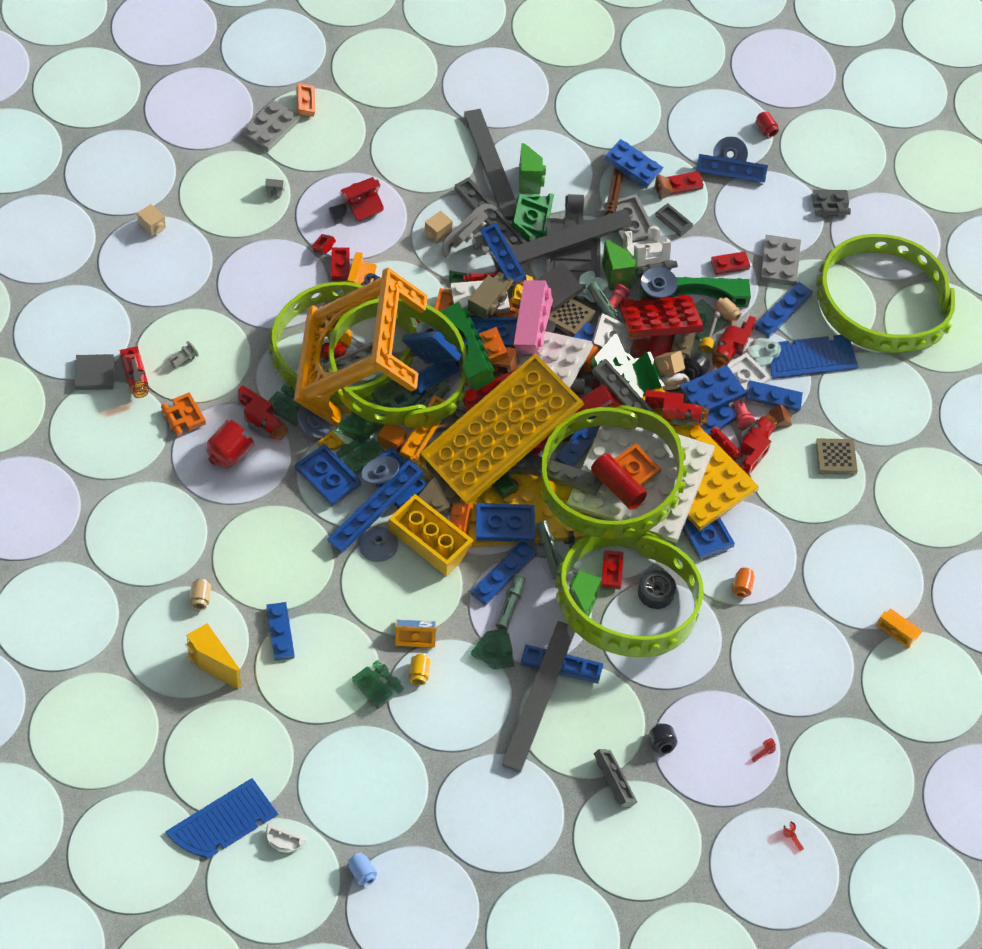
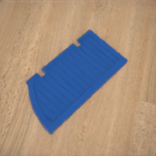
(814, 357)
(223, 820)

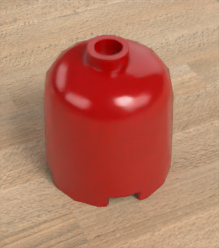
(228, 445)

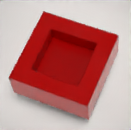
(323, 243)

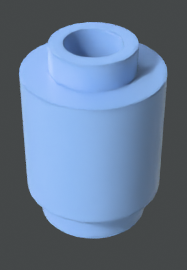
(362, 869)

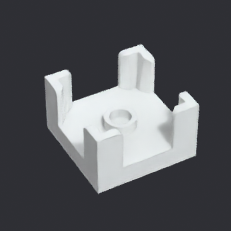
(648, 250)

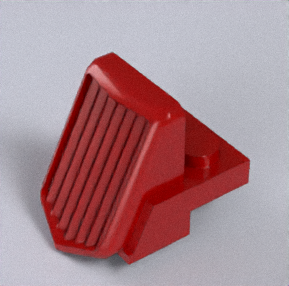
(363, 198)

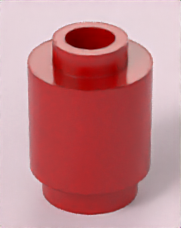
(767, 124)
(339, 350)

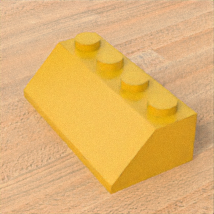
(430, 534)

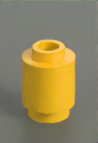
(419, 669)

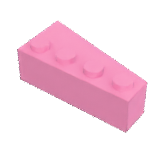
(533, 316)

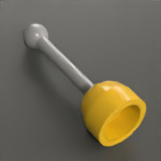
(707, 343)

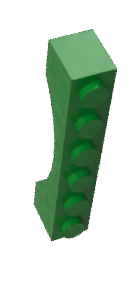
(734, 289)
(476, 366)

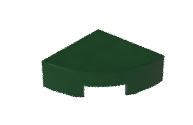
(456, 277)

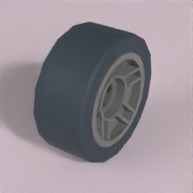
(648, 584)

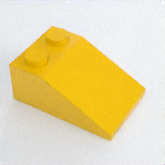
(211, 656)

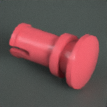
(618, 295)
(743, 416)

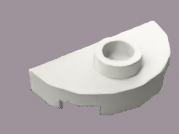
(673, 381)
(284, 840)

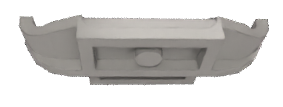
(465, 229)

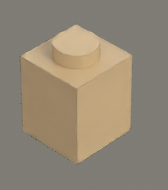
(151, 220)
(438, 226)
(670, 363)

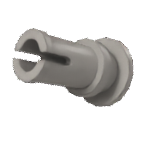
(185, 353)

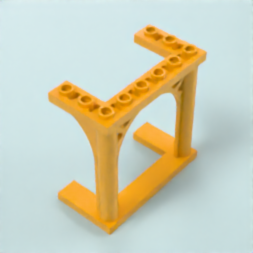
(314, 390)

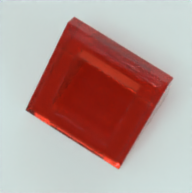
(639, 347)

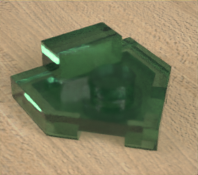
(495, 649)

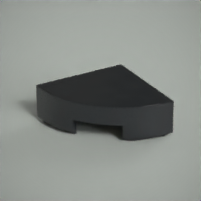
(338, 212)

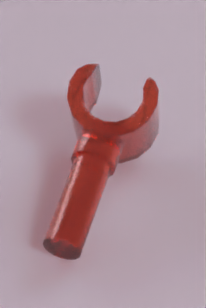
(770, 748)
(791, 834)

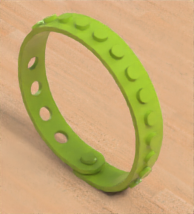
(326, 294)
(876, 340)
(413, 415)
(625, 418)
(650, 546)

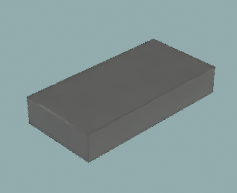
(674, 219)

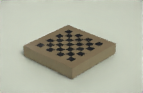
(571, 316)
(836, 456)

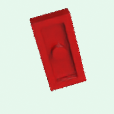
(686, 182)
(340, 263)
(730, 263)
(612, 569)

